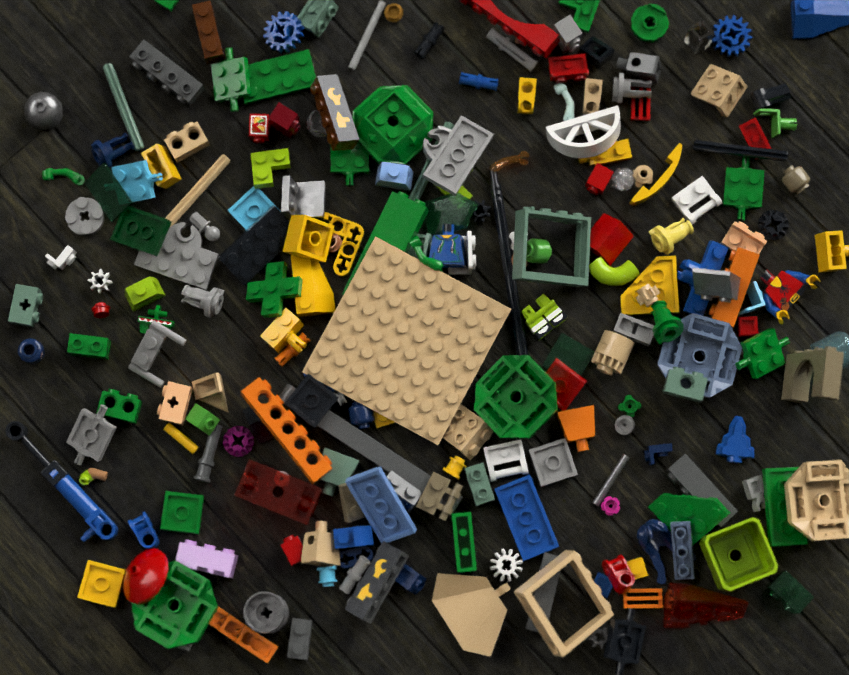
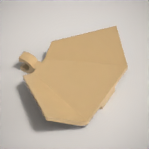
(471, 610)

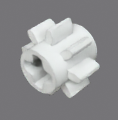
(95, 283)

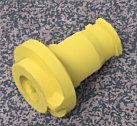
(665, 238)

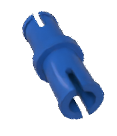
(479, 81)

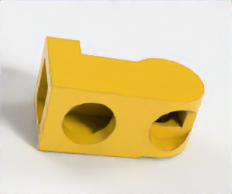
(526, 95)

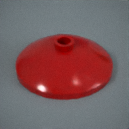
(145, 576)

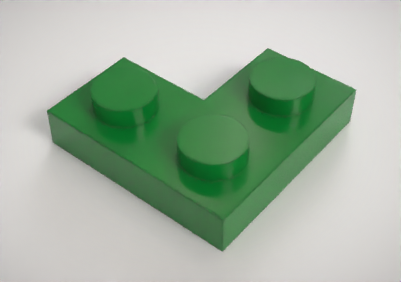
(584, 12)

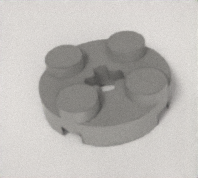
(85, 227)

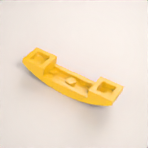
(644, 194)

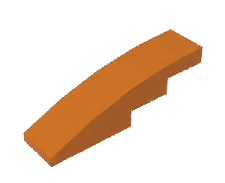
(243, 635)

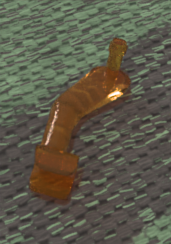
(508, 160)

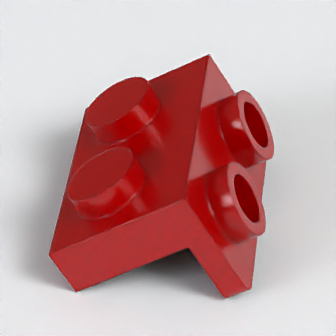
(568, 67)

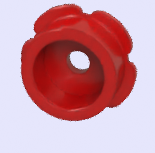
(101, 310)

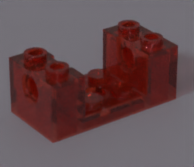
(298, 498)

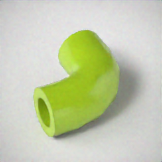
(613, 276)

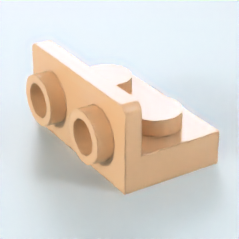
(742, 237)

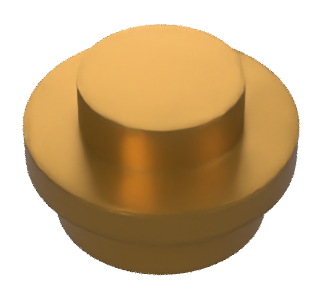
(393, 12)

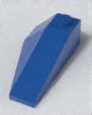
(818, 17)

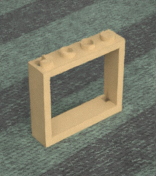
(539, 619)

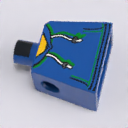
(449, 248)

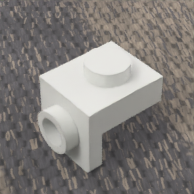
(66, 257)

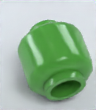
(538, 251)

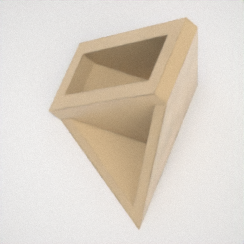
(211, 391)

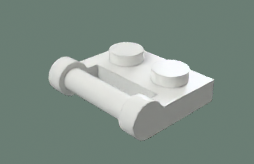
(692, 195)
(503, 454)

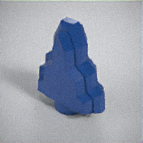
(736, 443)

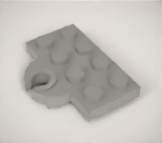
(455, 153)
(181, 258)

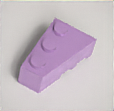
(207, 558)

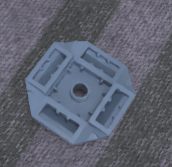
(716, 343)

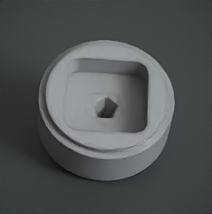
(624, 425)

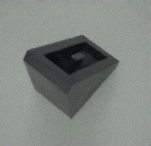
(597, 51)
(257, 426)

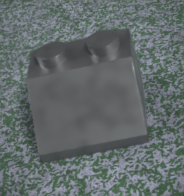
(716, 284)

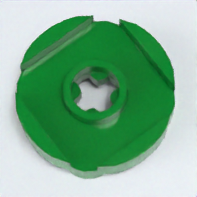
(651, 33)

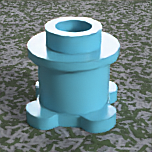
(327, 576)

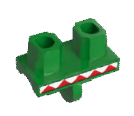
(146, 321)

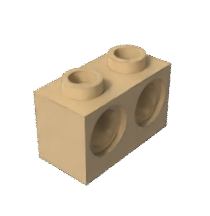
(189, 146)

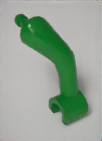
(76, 178)
(434, 264)

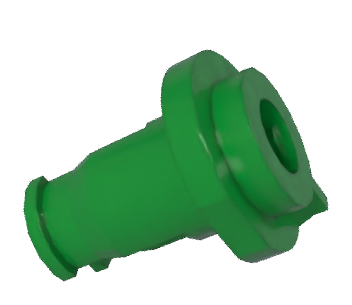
(666, 326)

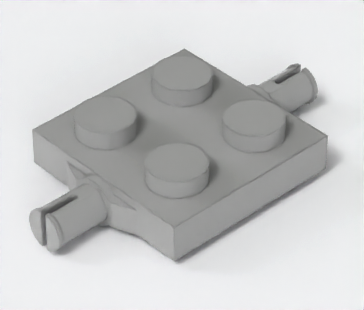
(91, 435)

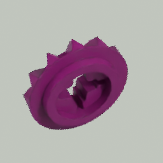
(237, 450)

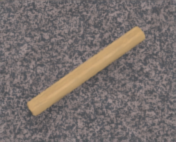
(198, 189)

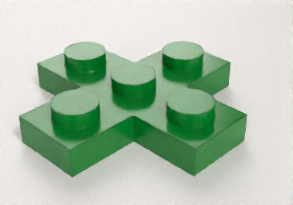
(274, 289)

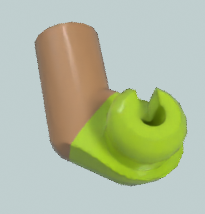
(92, 474)

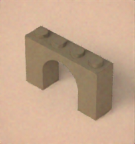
(827, 370)

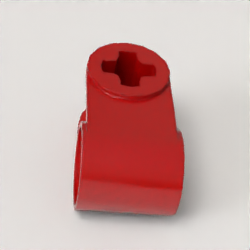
(616, 571)

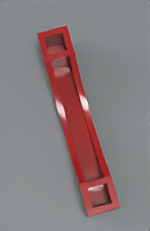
(537, 36)

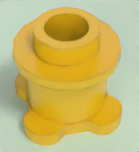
(455, 466)

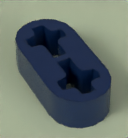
(353, 552)

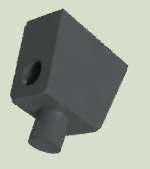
(647, 66)

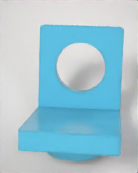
(756, 298)

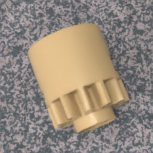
(612, 353)

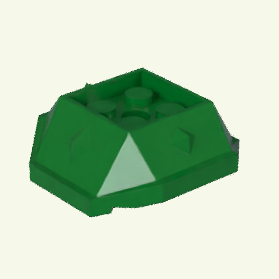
(393, 143)
(496, 394)
(192, 617)

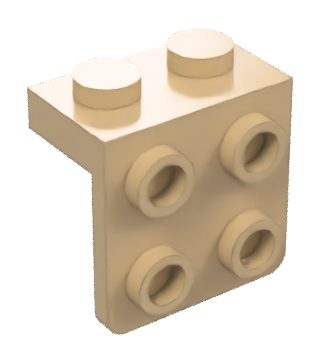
(467, 432)

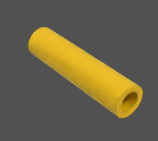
(181, 438)

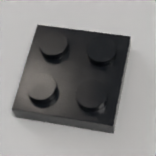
(311, 400)

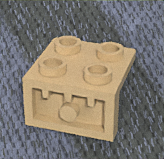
(720, 89)

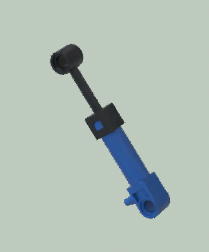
(65, 484)

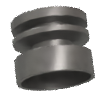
(255, 609)

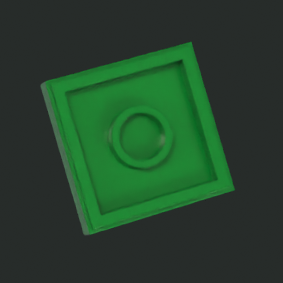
(182, 512)

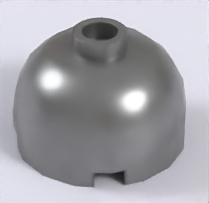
(43, 111)

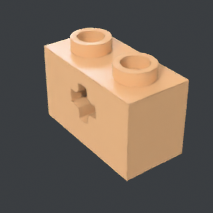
(178, 412)

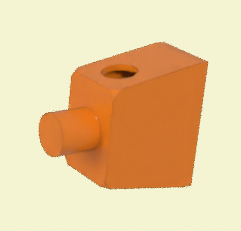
(578, 426)

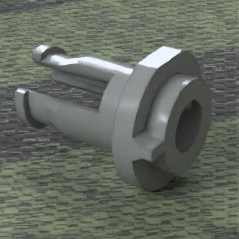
(622, 90)
(210, 301)

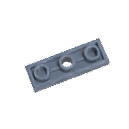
(682, 539)

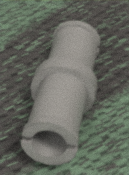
(354, 574)

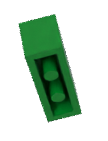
(464, 542)

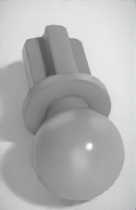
(211, 232)

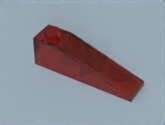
(691, 604)

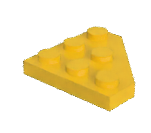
(661, 273)

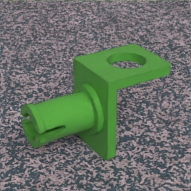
(776, 121)

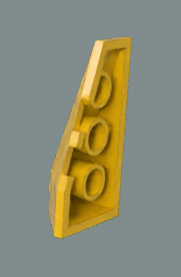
(316, 292)

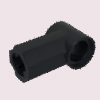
(765, 98)

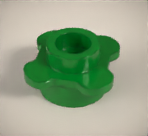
(624, 406)

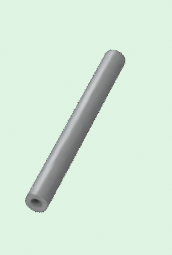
(367, 34)

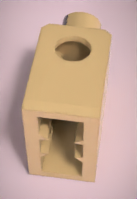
(320, 547)

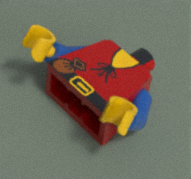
(784, 291)

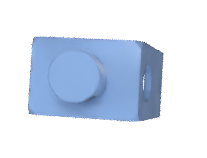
(394, 176)

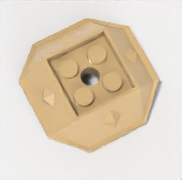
(804, 489)

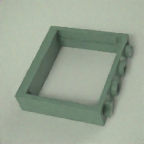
(582, 247)

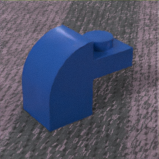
(353, 537)

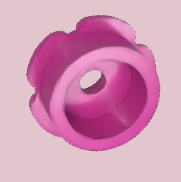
(615, 505)

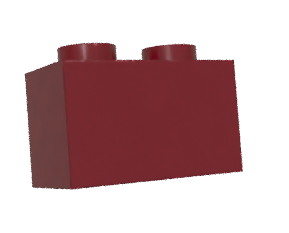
(284, 120)

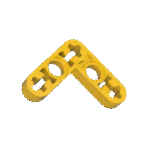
(345, 233)

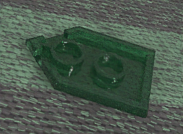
(449, 210)

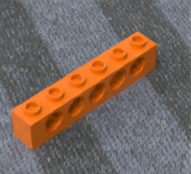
(312, 472)

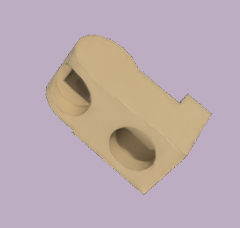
(592, 95)

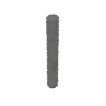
(610, 480)

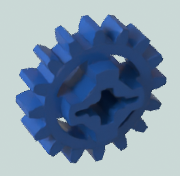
(281, 26)
(739, 33)

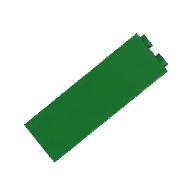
(396, 225)

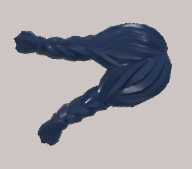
(650, 537)

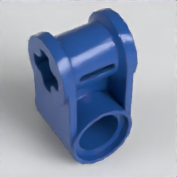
(142, 528)

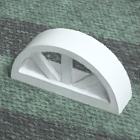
(585, 124)

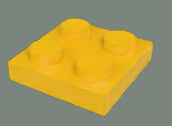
(101, 583)

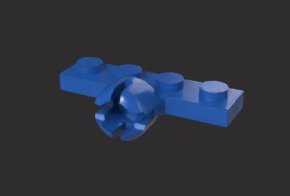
(712, 260)

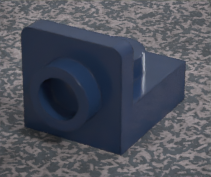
(660, 451)
(411, 579)

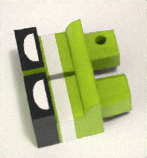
(551, 314)

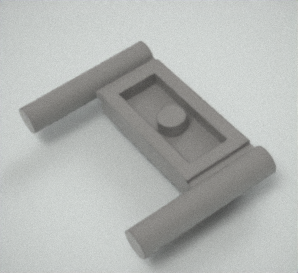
(150, 348)

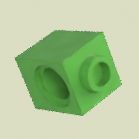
(202, 419)

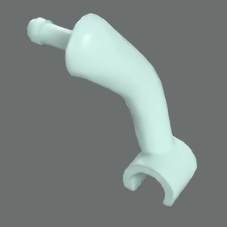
(561, 88)

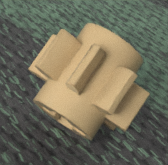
(647, 295)

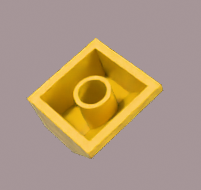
(308, 238)

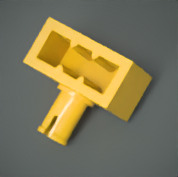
(161, 162)
(831, 251)
(283, 332)

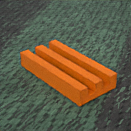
(659, 598)

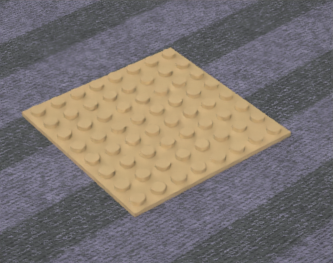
(406, 340)

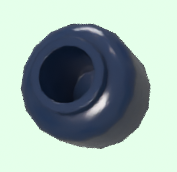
(31, 351)
(361, 415)

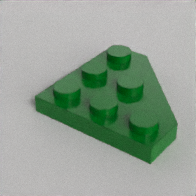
(701, 512)

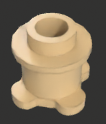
(639, 180)

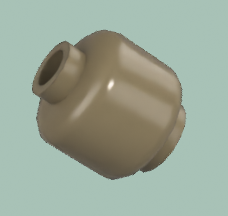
(795, 179)

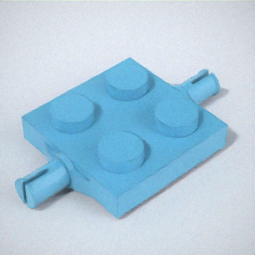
(136, 180)

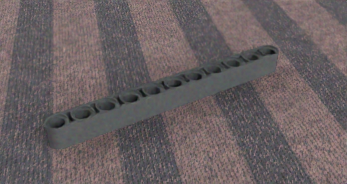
(371, 449)

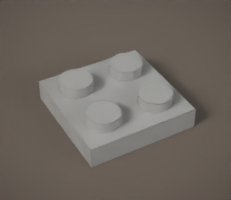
(553, 462)

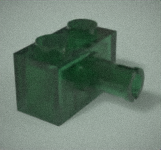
(789, 592)

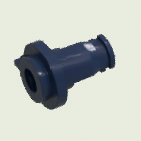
(104, 153)

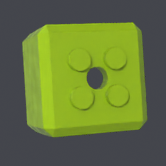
(755, 554)

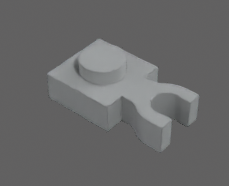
(755, 490)

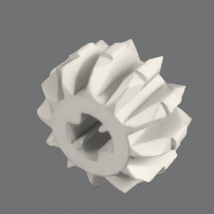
(499, 564)

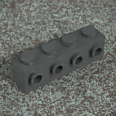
(167, 73)

